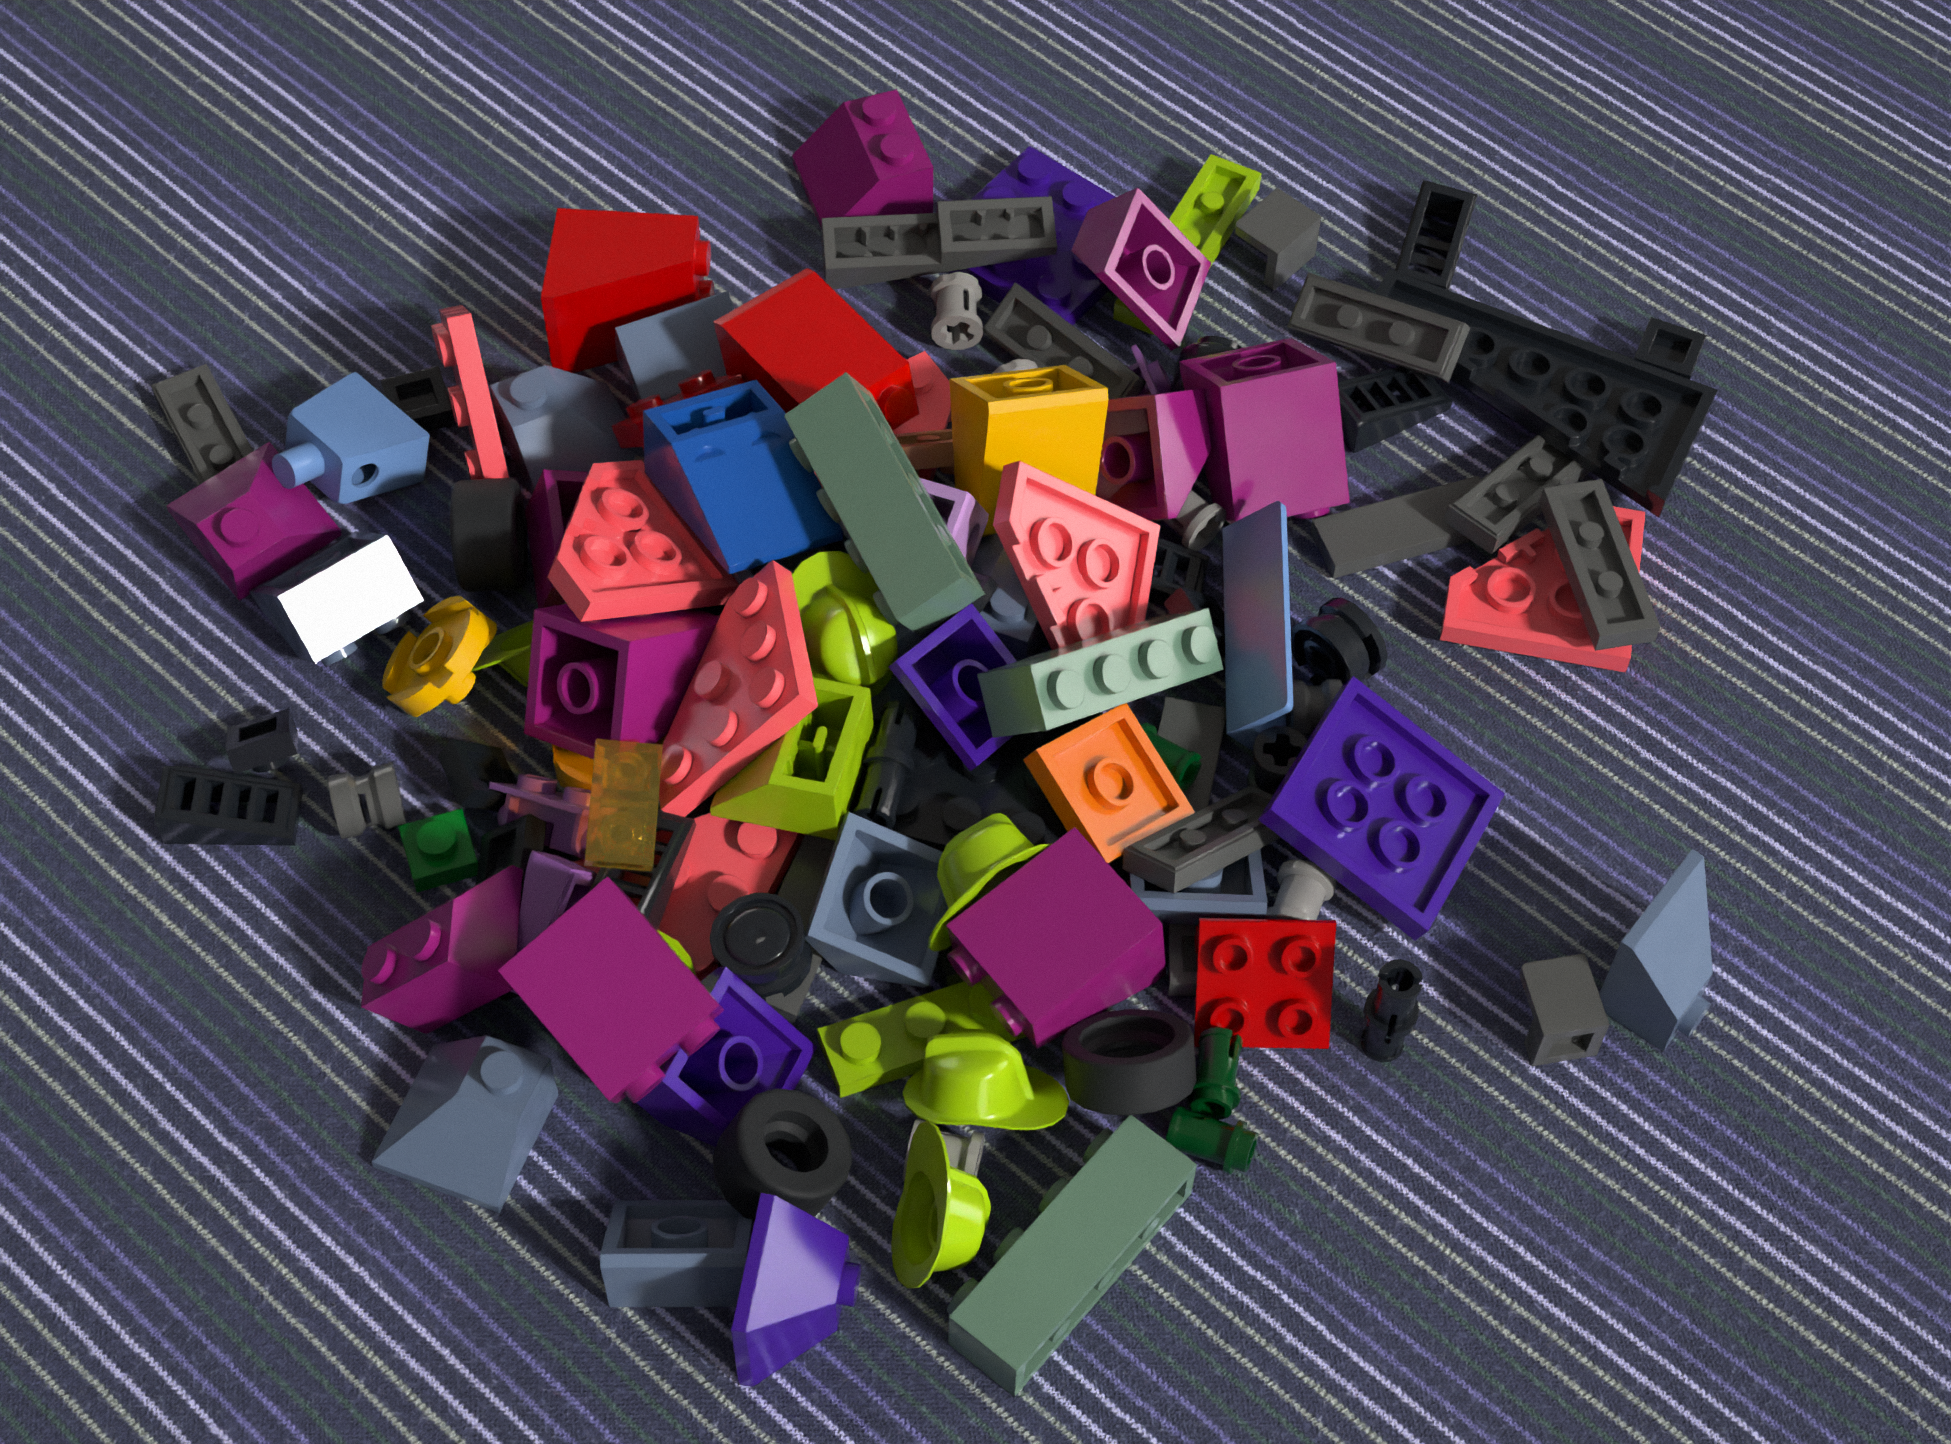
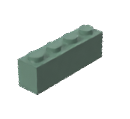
(882, 506)
(1099, 673)
(1069, 1254)

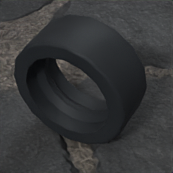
(1129, 1062)

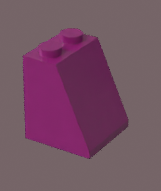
(1272, 429)
(610, 675)
(1058, 942)
(613, 993)

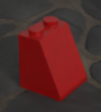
(613, 272)
(807, 337)

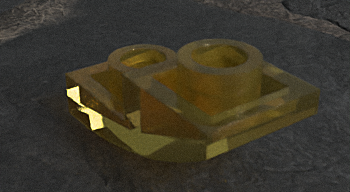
(623, 805)

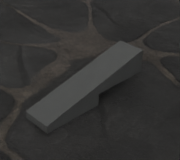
(952, 239)

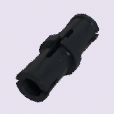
(889, 763)
(1391, 1010)

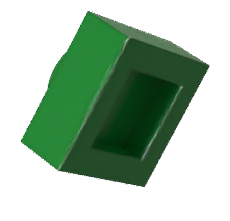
(439, 850)

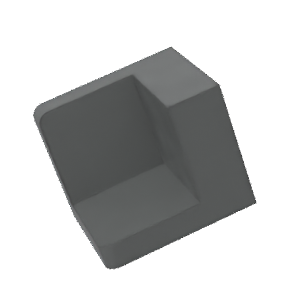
(1283, 232)
(1565, 1010)

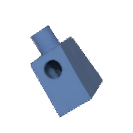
(351, 443)

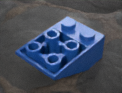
(734, 476)

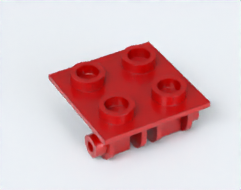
(1266, 980)

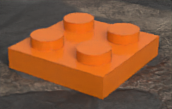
(1109, 782)

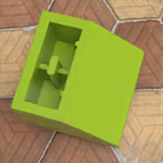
(808, 773)

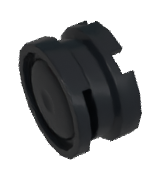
(1339, 643)
(762, 943)

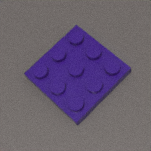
(1055, 279)
(1382, 808)

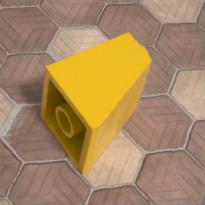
(1029, 416)

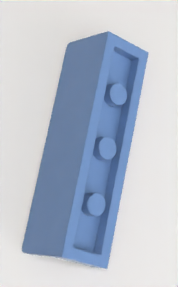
(1257, 623)

